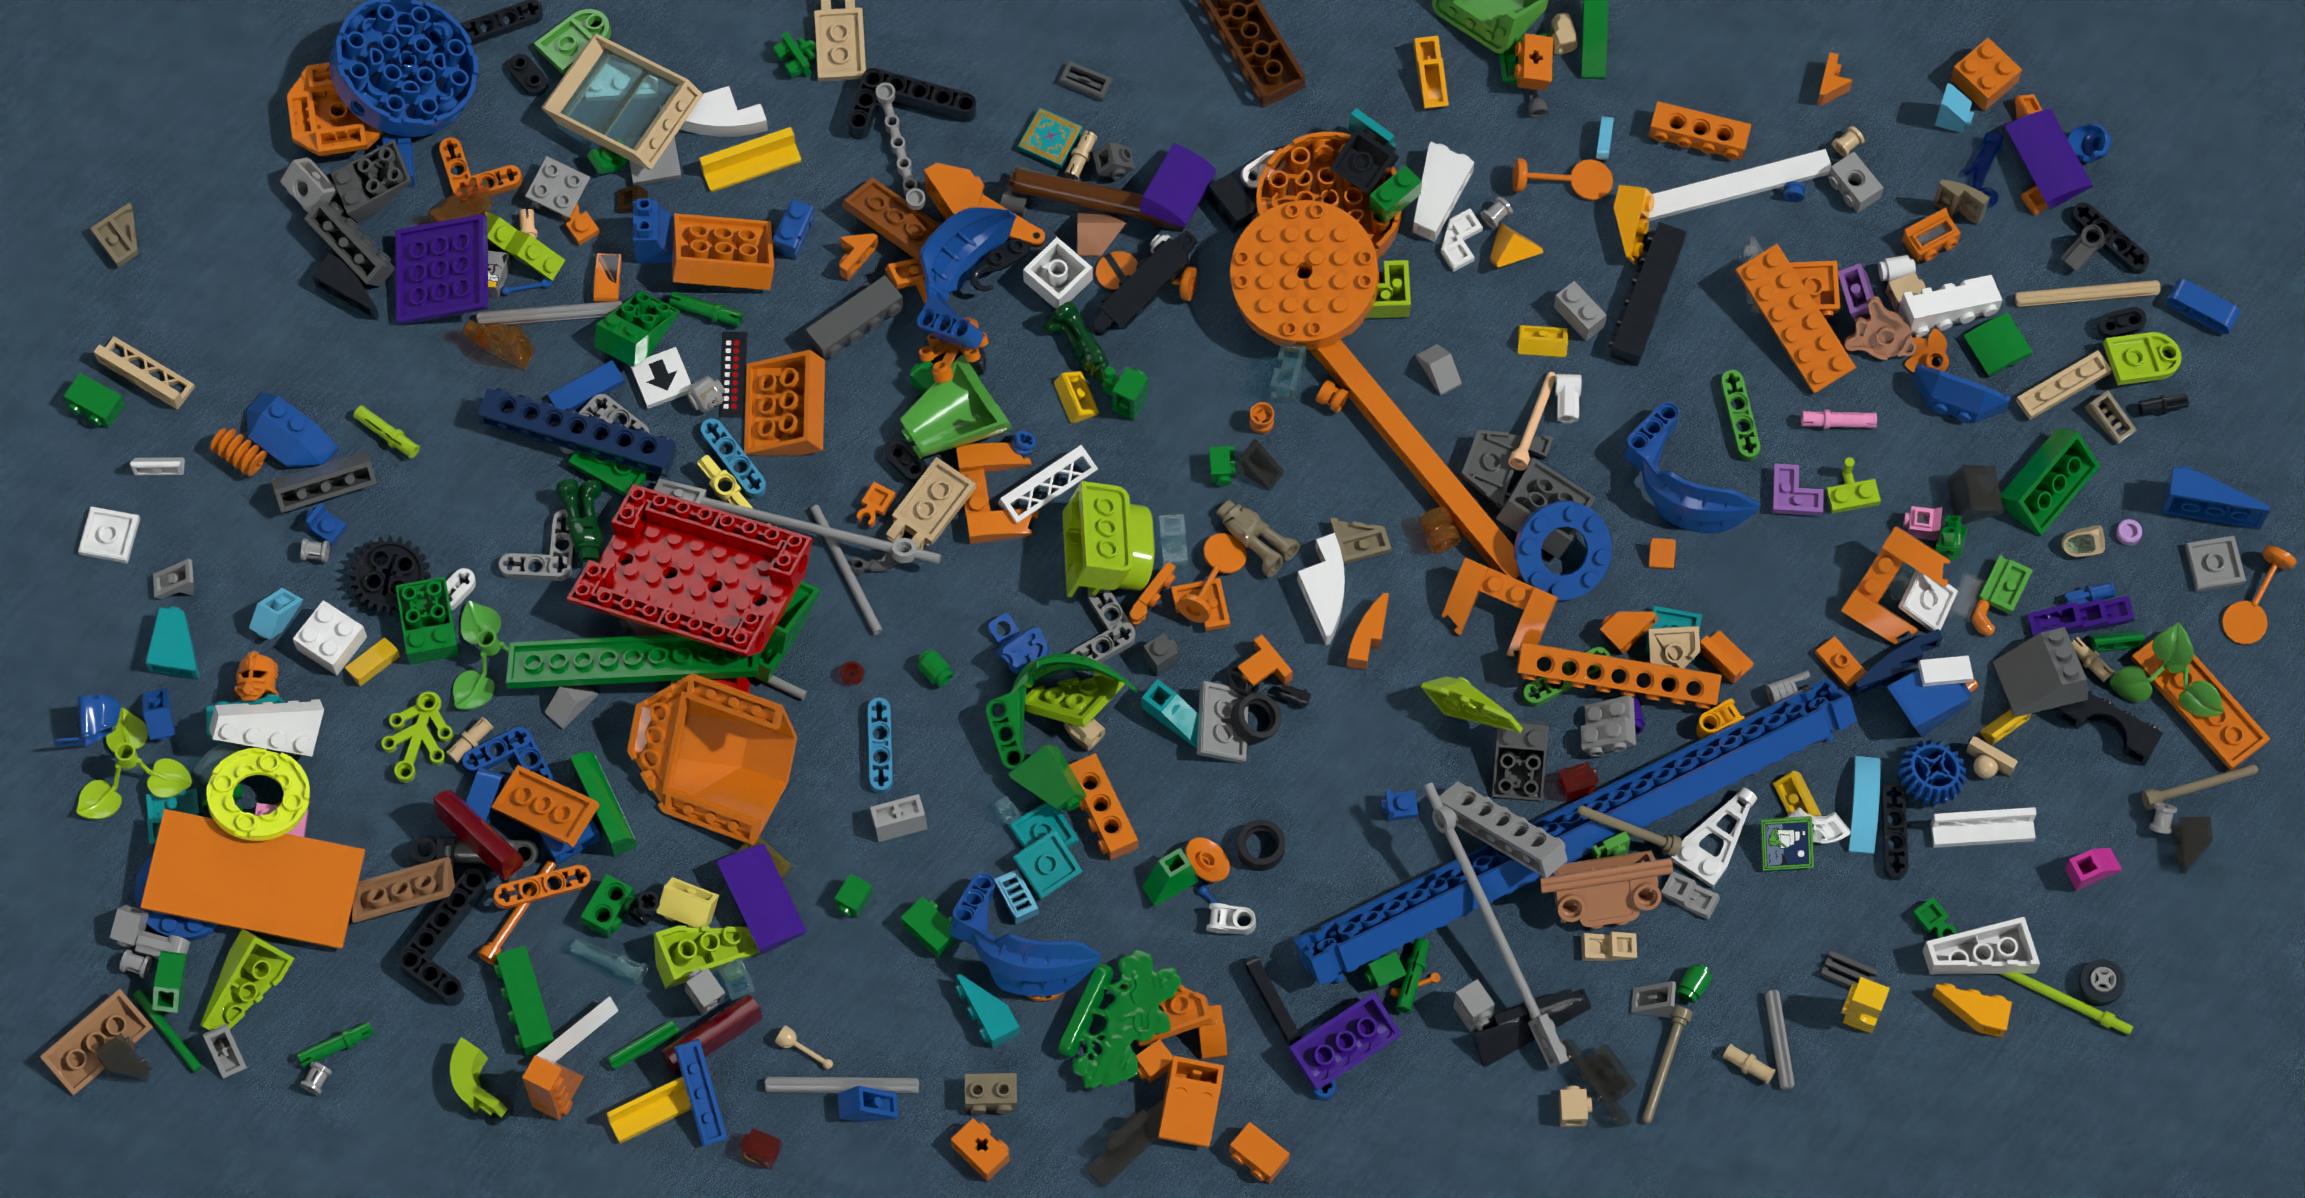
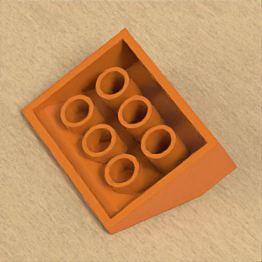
(722, 251)
(785, 405)

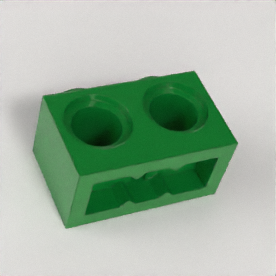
(602, 904)

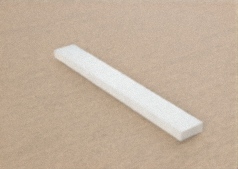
(1739, 184)

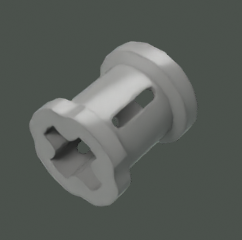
(1496, 212)
(315, 550)
(2163, 818)
(135, 963)
(315, 1078)

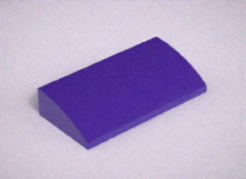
(2049, 157)
(1177, 186)
(762, 897)
(1344, 1041)

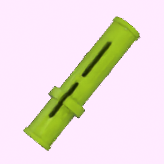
(394, 437)

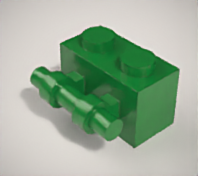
(1127, 391)

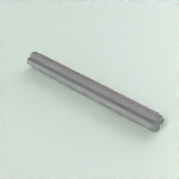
(550, 313)
(839, 1084)

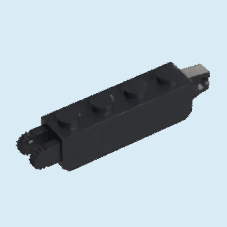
(1145, 284)

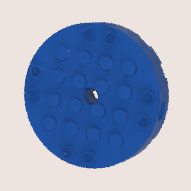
(403, 66)

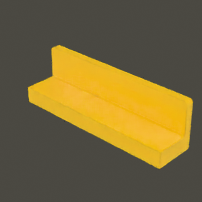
(750, 159)
(649, 1110)

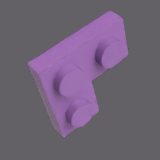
(1789, 497)

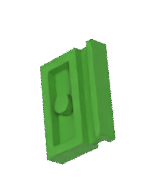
(2005, 584)
(1612, 847)

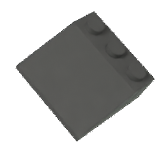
(1538, 488)
(2042, 674)

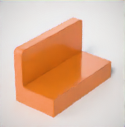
(1725, 656)

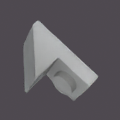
(174, 580)

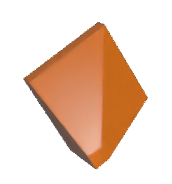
(2026, 105)

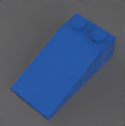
(2204, 498)

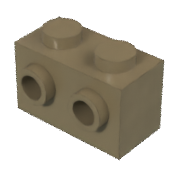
(991, 1093)

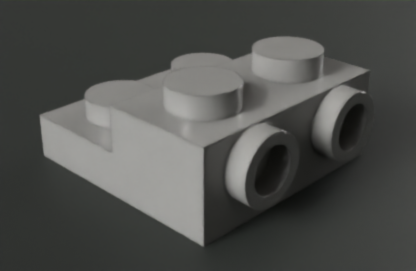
(1609, 726)

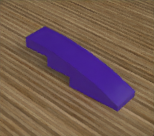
(2083, 617)

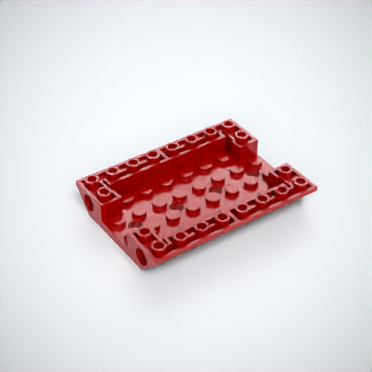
(705, 551)

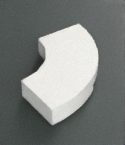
(1825, 828)

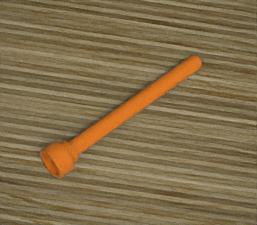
(489, 951)

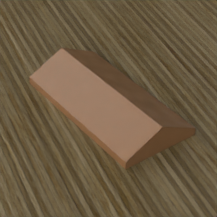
(403, 889)
(73, 1055)

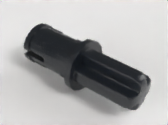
(2163, 404)

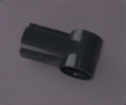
(644, 907)

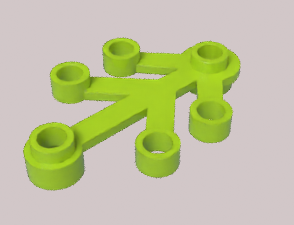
(418, 733)

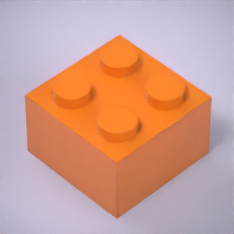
(1986, 74)

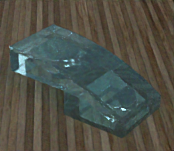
(1173, 540)

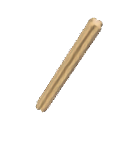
(2087, 293)

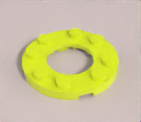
(258, 762)

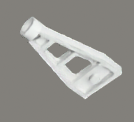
(1700, 862)

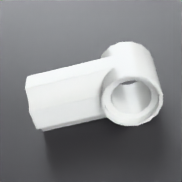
(1568, 393)

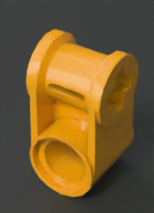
(1720, 717)

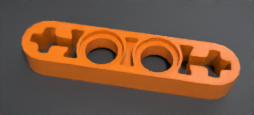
(542, 888)

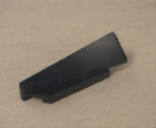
(1512, 1027)

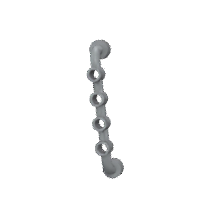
(914, 197)

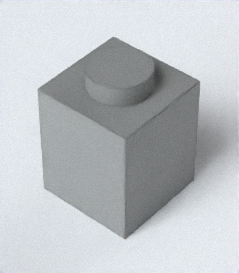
(128, 925)

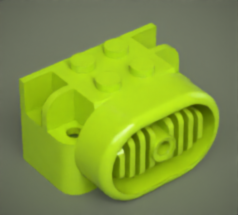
(1107, 540)

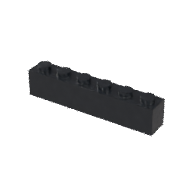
(1647, 294)

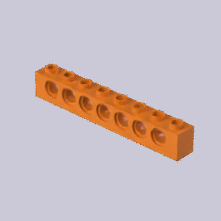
(1708, 682)

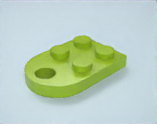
(2141, 358)

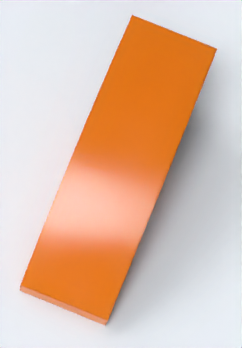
(1368, 634)

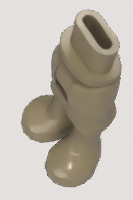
(1248, 526)

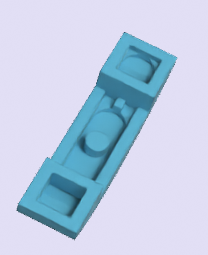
(1865, 805)

